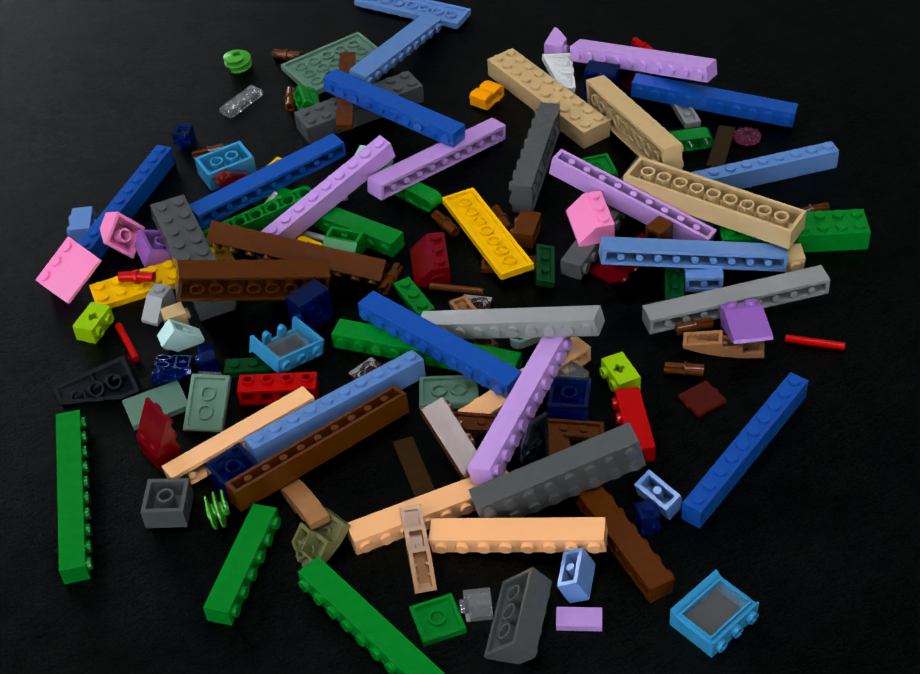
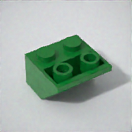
(345, 239)

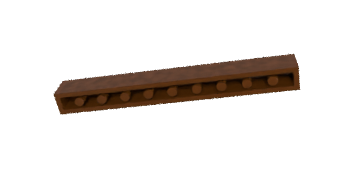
(280, 247)
(316, 448)
(622, 537)

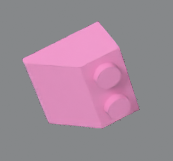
(120, 233)

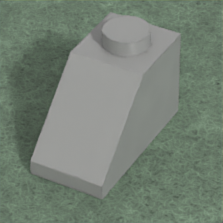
(157, 298)

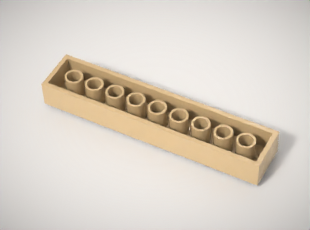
(533, 85)
(633, 124)
(718, 202)

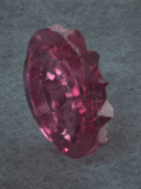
(742, 136)

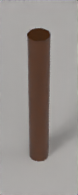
(456, 288)

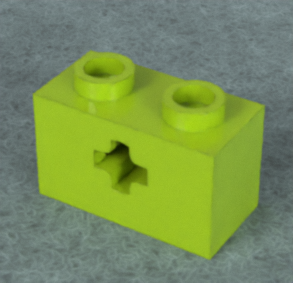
(93, 322)
(619, 372)

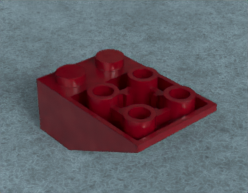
(156, 435)

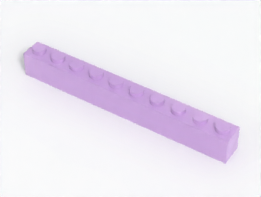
(645, 60)
(434, 159)
(332, 190)
(626, 197)
(518, 409)

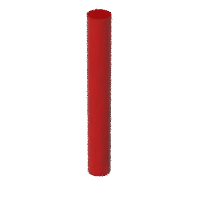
(127, 342)
(815, 342)

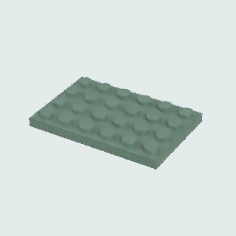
(313, 66)

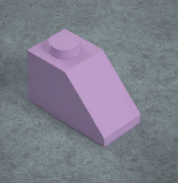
(556, 43)

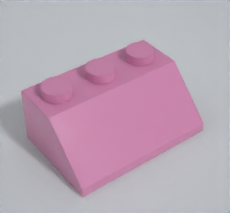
(590, 219)
(68, 270)

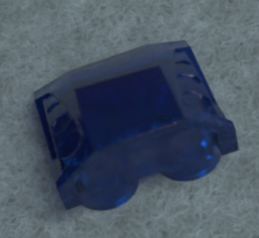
(171, 368)

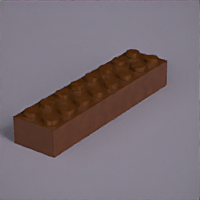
(246, 278)

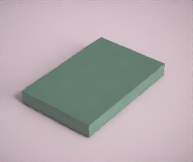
(454, 388)
(169, 397)
(207, 403)

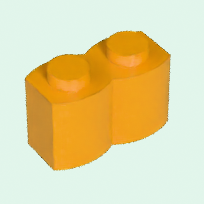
(486, 95)

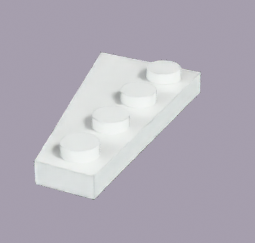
(560, 68)

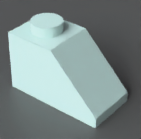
(179, 336)

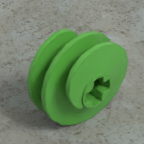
(237, 60)
(217, 510)

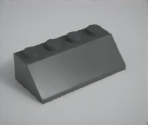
(519, 617)

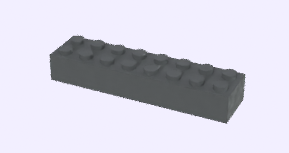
(320, 119)
(535, 157)
(186, 242)
(560, 475)

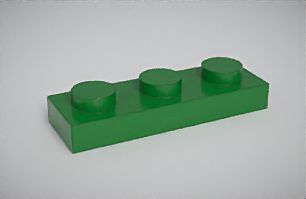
(412, 296)

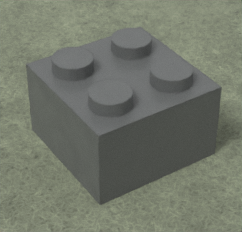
(167, 503)

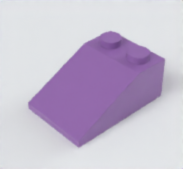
(151, 248)
(745, 321)

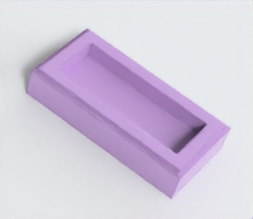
(578, 618)

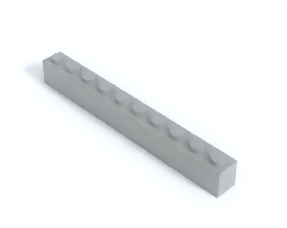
(768, 291)
(520, 322)

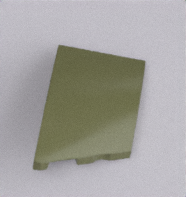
(320, 541)

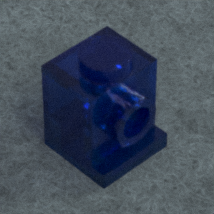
(183, 139)
(206, 359)
(647, 516)

